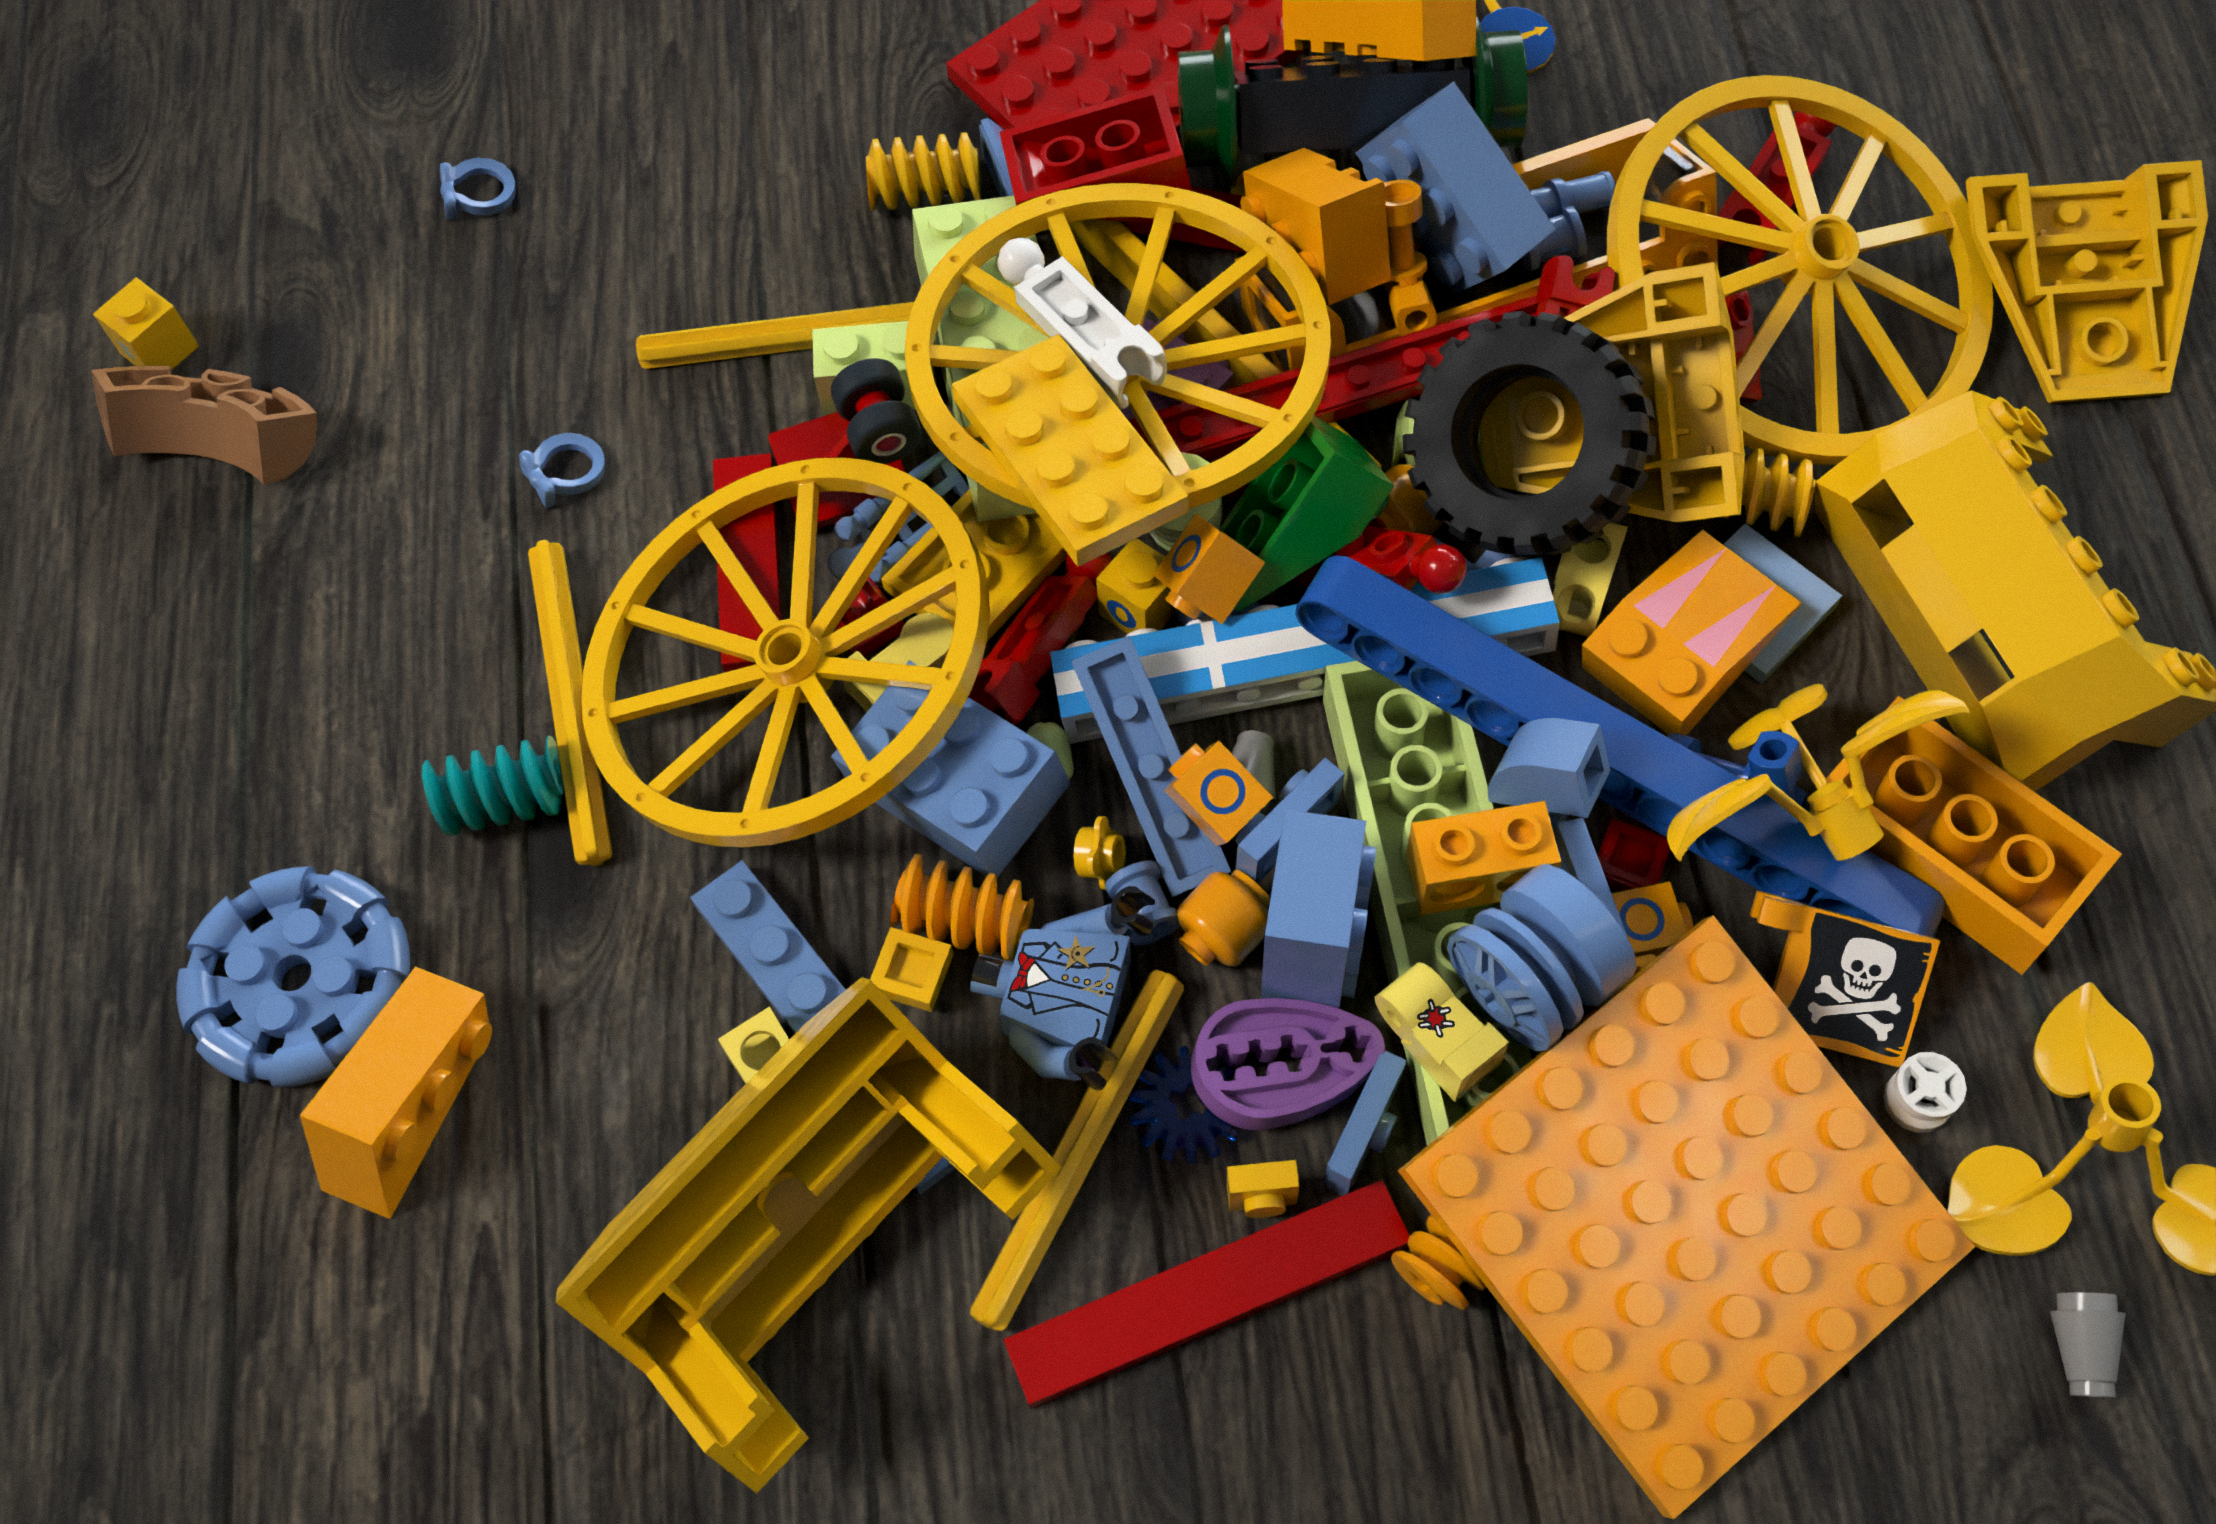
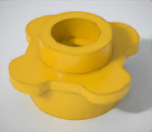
(1099, 851)

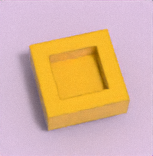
(912, 968)
(1262, 1188)

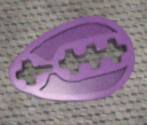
(1281, 1096)

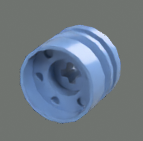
(1542, 956)

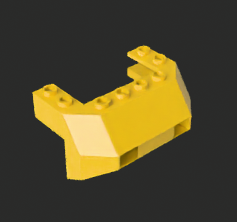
(2002, 561)
(776, 1203)

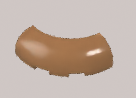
(205, 417)

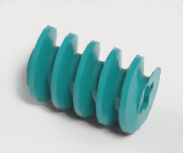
(494, 788)

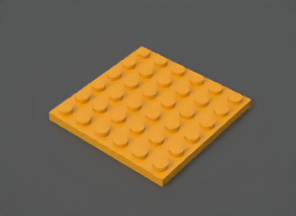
(1687, 1214)

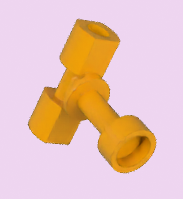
(1407, 291)

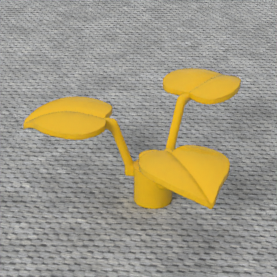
(1837, 811)
(2081, 1052)

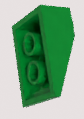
(1306, 506)

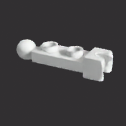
(1091, 326)

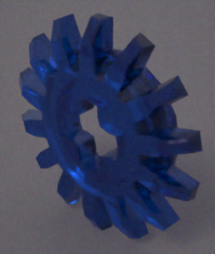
(1161, 1113)

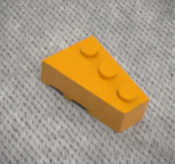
(1326, 217)
(395, 1090)

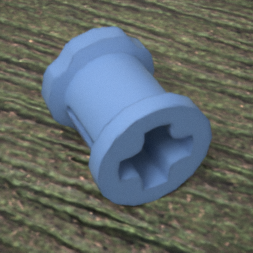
(1565, 240)
(1145, 877)

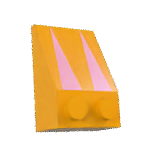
(1687, 633)

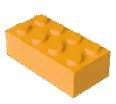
(1980, 839)

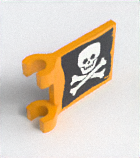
(1849, 978)

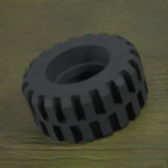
(1450, 417)

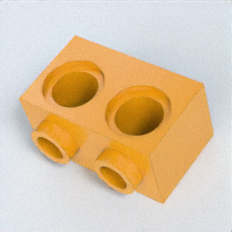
(1477, 855)

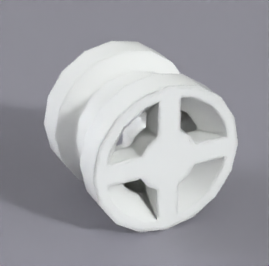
(1935, 1080)

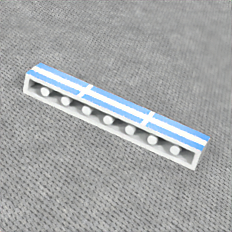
(1274, 660)

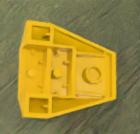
(2095, 274)
(1683, 347)

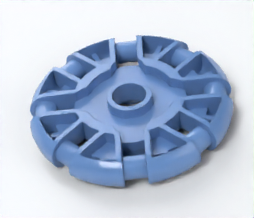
(263, 956)

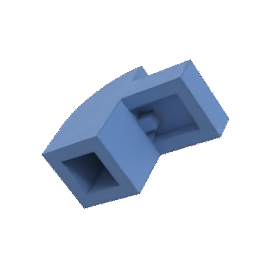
(1554, 764)

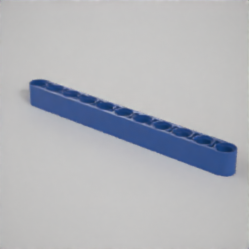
(1649, 772)

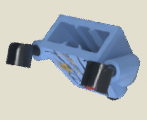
(1066, 987)

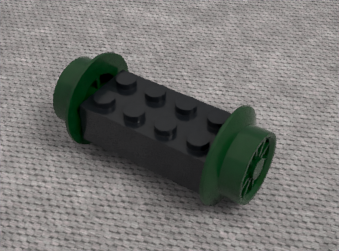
(1336, 103)

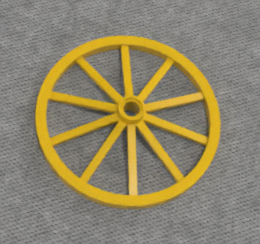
(1166, 206)
(1815, 249)
(790, 655)

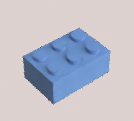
(1473, 200)
(976, 788)
(1317, 909)

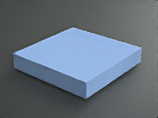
(1815, 596)

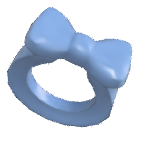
(454, 175)
(533, 463)

